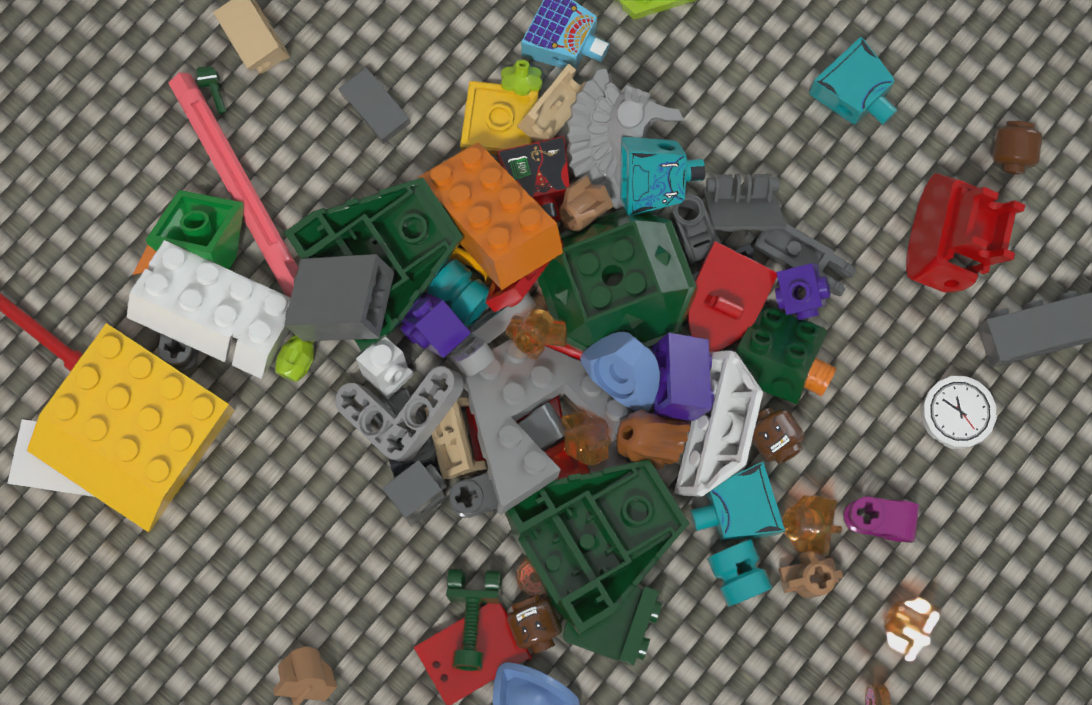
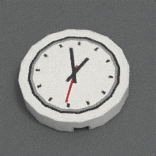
(959, 412)

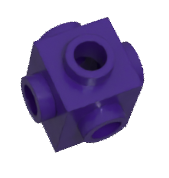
(792, 281)

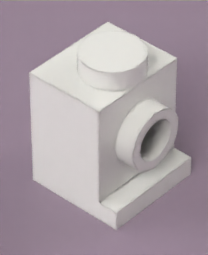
(384, 367)

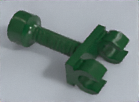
(468, 657)

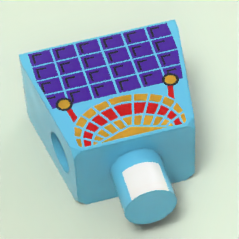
(563, 35)

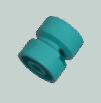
(460, 292)
(739, 587)

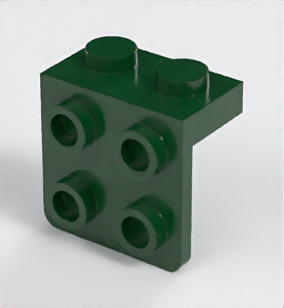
(781, 352)
(622, 633)

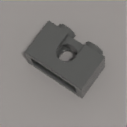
(416, 491)

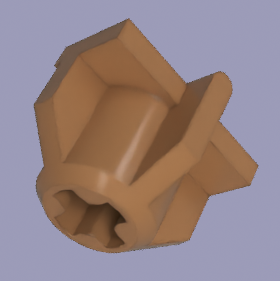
(583, 204)
(811, 577)
(305, 676)

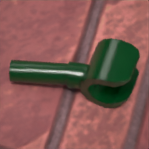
(209, 77)

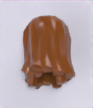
(652, 438)

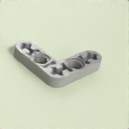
(473, 352)
(395, 425)

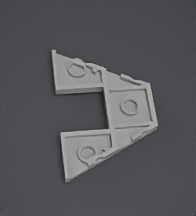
(512, 389)

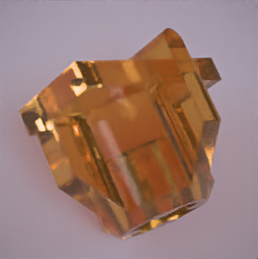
(535, 331)
(586, 437)
(811, 524)
(910, 625)

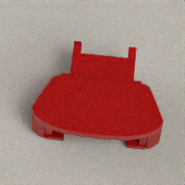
(963, 221)

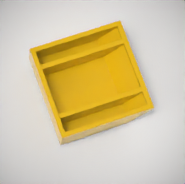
(128, 427)

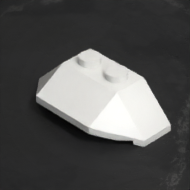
(723, 436)

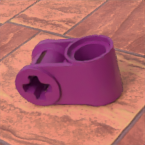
(888, 518)

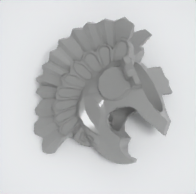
(598, 123)

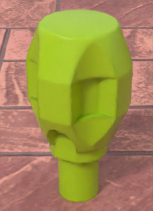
(294, 359)

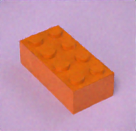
(495, 215)

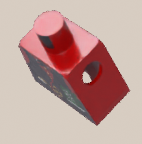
(540, 171)

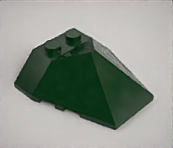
(399, 225)
(596, 537)

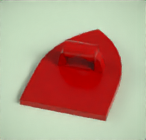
(728, 296)

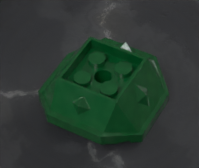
(648, 300)

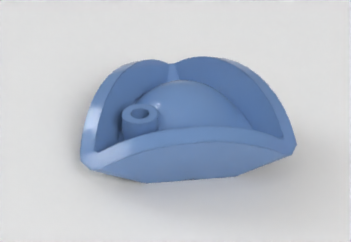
(623, 370)
(526, 686)

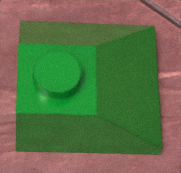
(201, 226)

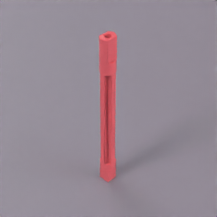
(235, 180)

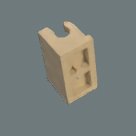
(251, 34)
(552, 107)
(453, 444)

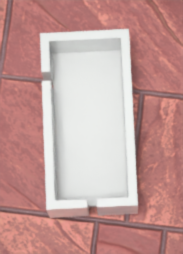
(209, 306)

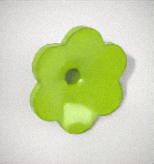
(521, 78)

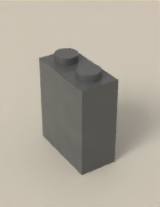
(339, 298)

